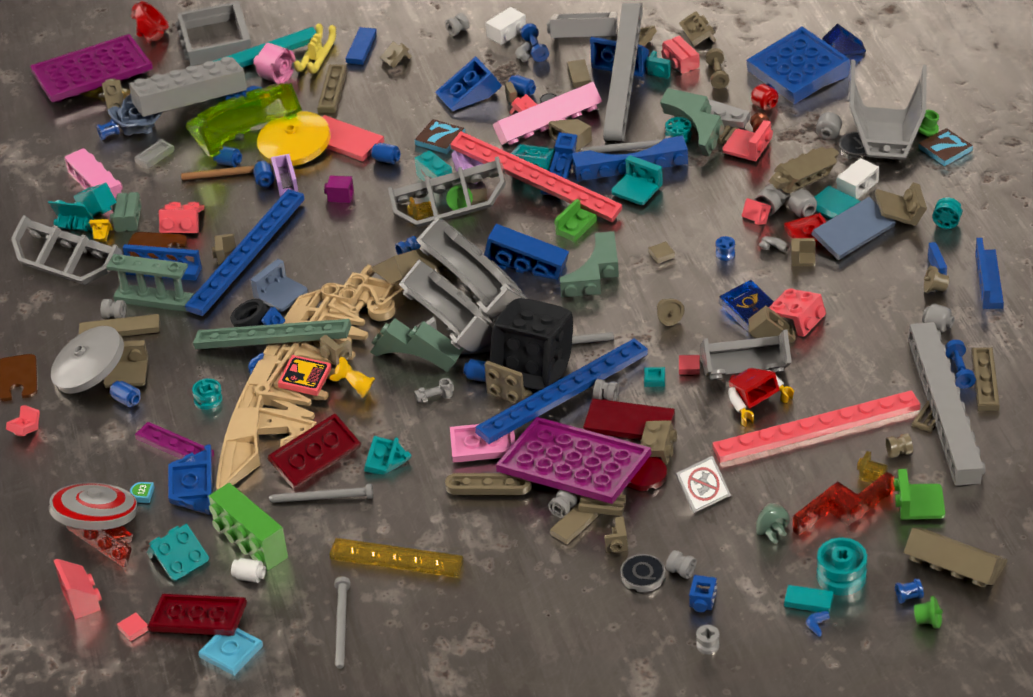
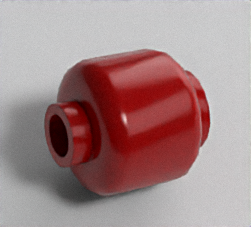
(764, 97)

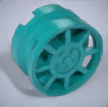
(679, 128)
(947, 211)
(207, 393)

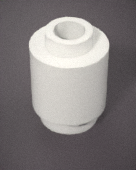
(248, 570)

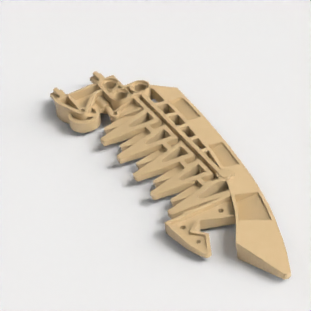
(250, 419)

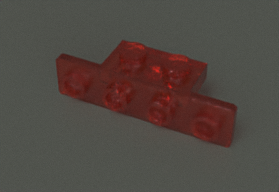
(109, 542)

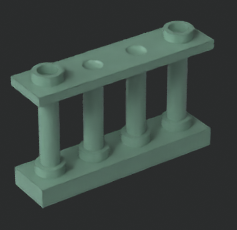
(144, 295)

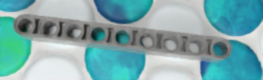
(623, 72)

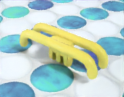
(316, 51)

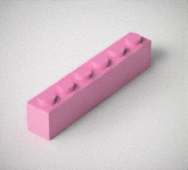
(539, 116)

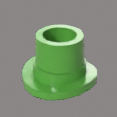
(929, 124)
(456, 199)
(929, 613)

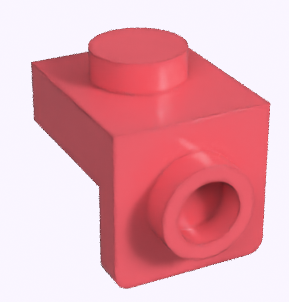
(522, 104)
(25, 423)

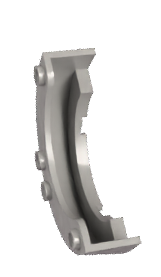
(479, 274)
(464, 321)

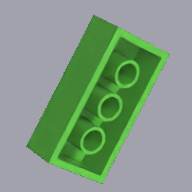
(248, 526)

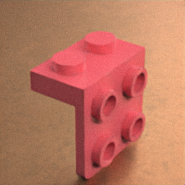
(747, 143)
(180, 218)
(802, 307)

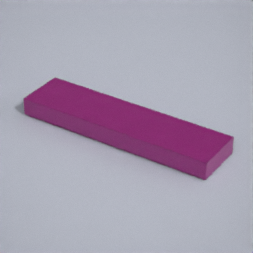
(168, 441)

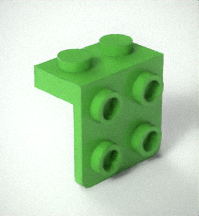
(918, 500)

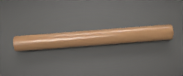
(217, 173)

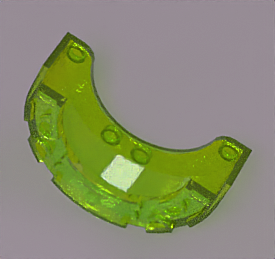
(240, 114)

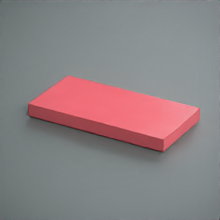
(351, 139)

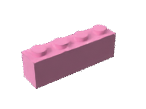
(90, 172)

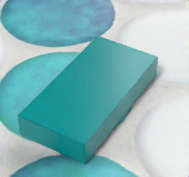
(808, 599)

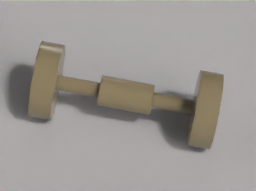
(720, 78)

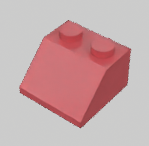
(77, 588)

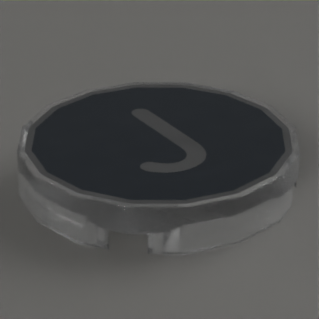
(851, 146)

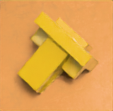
(101, 229)

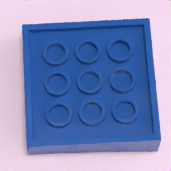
(799, 65)

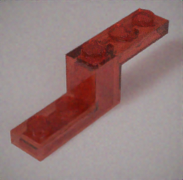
(843, 503)

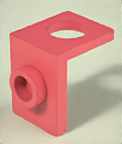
(756, 211)

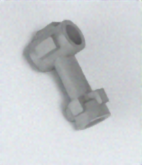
(445, 388)

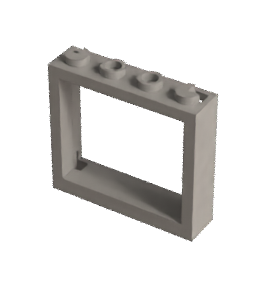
(209, 16)
(583, 25)

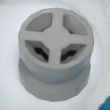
(707, 645)

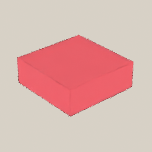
(689, 364)
(133, 626)

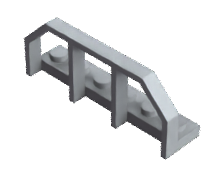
(439, 184)
(54, 234)

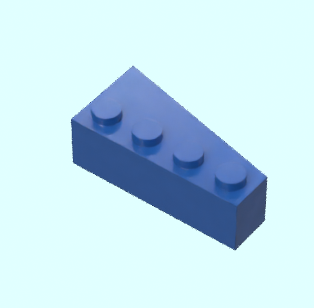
(525, 253)

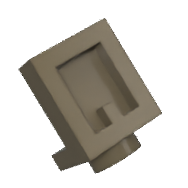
(618, 539)

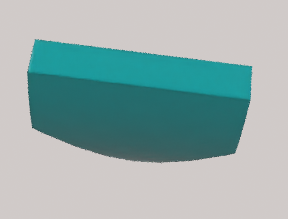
(385, 456)

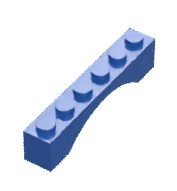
(595, 165)

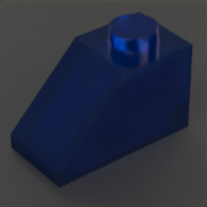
(844, 41)

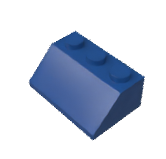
(604, 52)

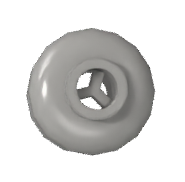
(828, 125)
(802, 203)
(940, 315)

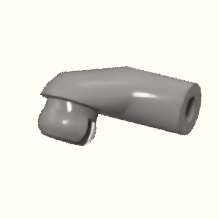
(521, 52)
(775, 242)

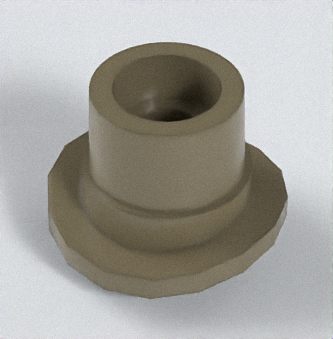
(935, 281)
(670, 311)

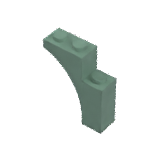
(697, 110)
(601, 264)
(418, 341)

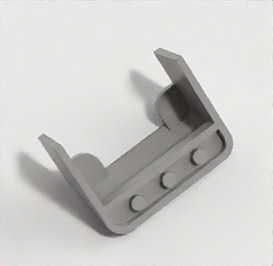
(739, 355)

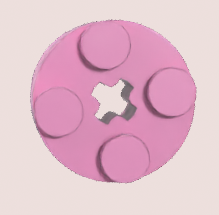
(274, 63)

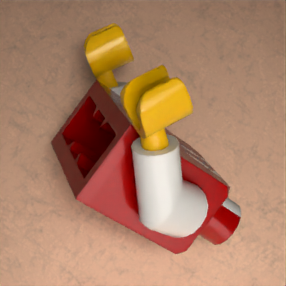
(752, 388)

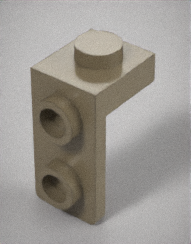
(113, 93)

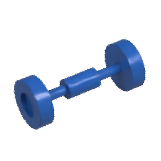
(530, 33)
(964, 377)

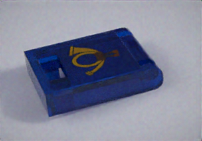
(746, 305)

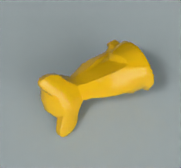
(355, 378)

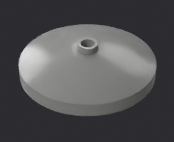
(87, 359)

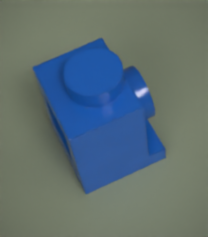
(702, 598)

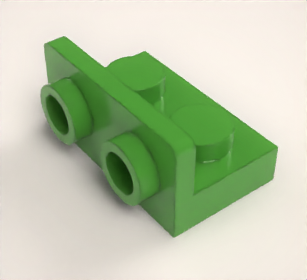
(574, 221)

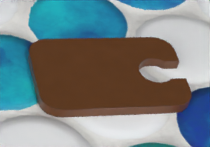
(157, 240)
(18, 372)

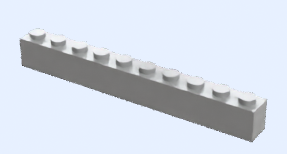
(945, 403)

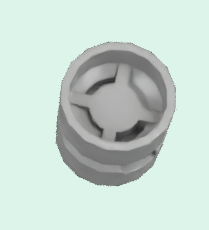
(772, 197)

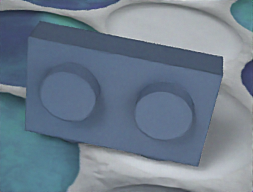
(275, 287)

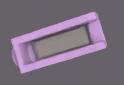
(284, 173)

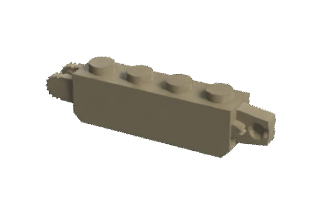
(804, 169)

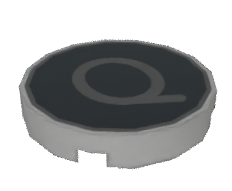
(643, 573)

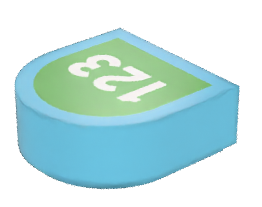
(143, 491)

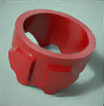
(149, 21)

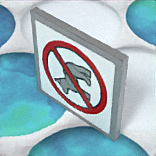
(702, 484)

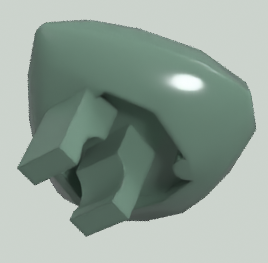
(772, 519)

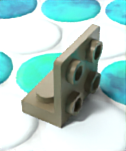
(904, 209)
(131, 366)
(506, 383)

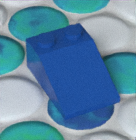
(469, 85)

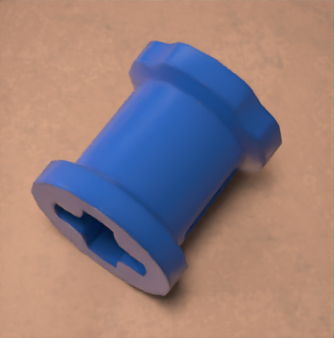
(108, 129)
(909, 590)

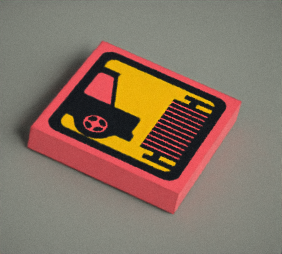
(304, 375)

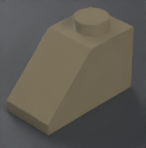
(571, 126)
(768, 324)

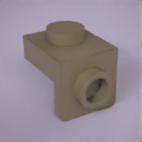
(394, 54)
(223, 244)
(332, 351)

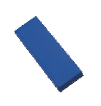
(361, 45)

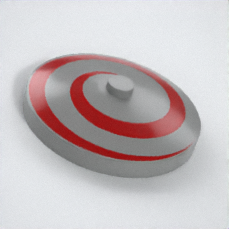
(93, 506)

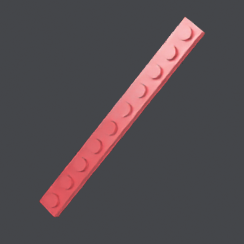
(537, 176)
(816, 426)

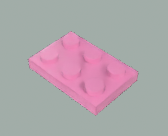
(471, 447)

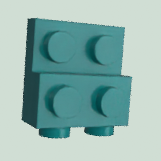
(535, 154)

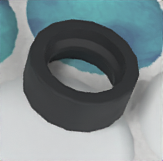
(249, 313)

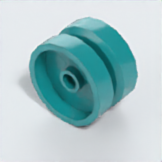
(842, 566)

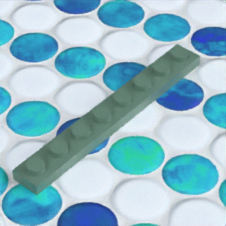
(271, 334)

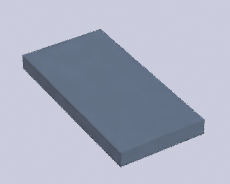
(852, 228)

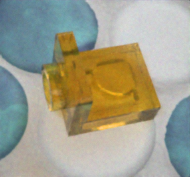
(419, 211)
(870, 470)

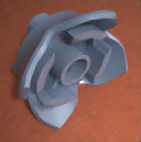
(130, 118)

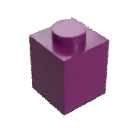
(339, 189)

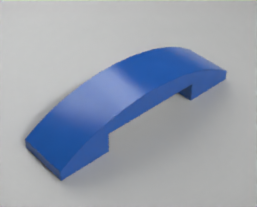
(562, 159)

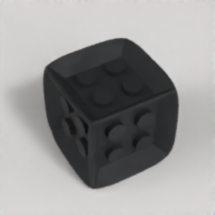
(533, 341)

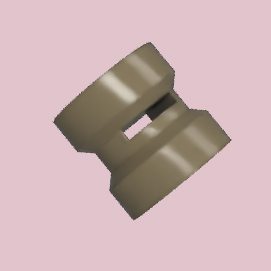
(901, 445)

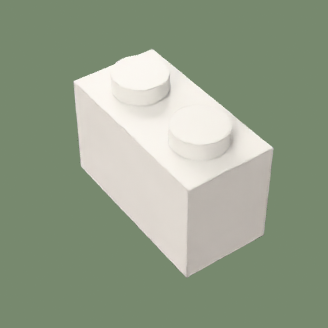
(505, 25)
(858, 178)

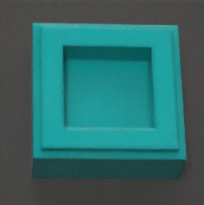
(654, 376)

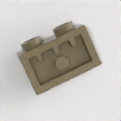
(696, 28)

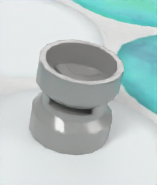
(456, 24)
(113, 309)
(605, 390)
(562, 503)
(682, 564)

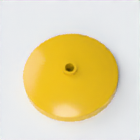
(300, 137)

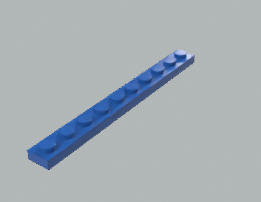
(244, 252)
(560, 391)

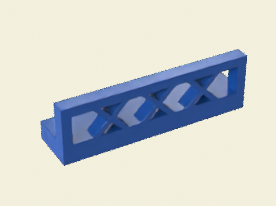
(193, 269)
(988, 277)

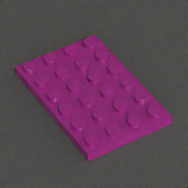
(90, 67)
(574, 460)

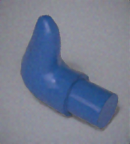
(253, 362)
(813, 620)

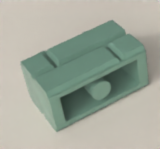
(126, 212)

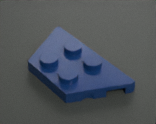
(191, 481)

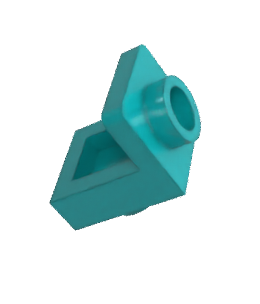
(658, 66)

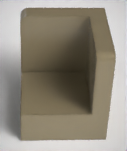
(802, 251)

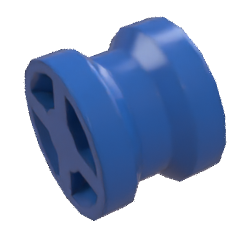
(725, 248)

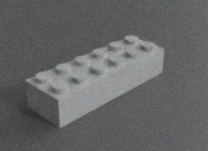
(187, 86)

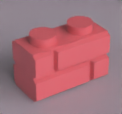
(680, 54)

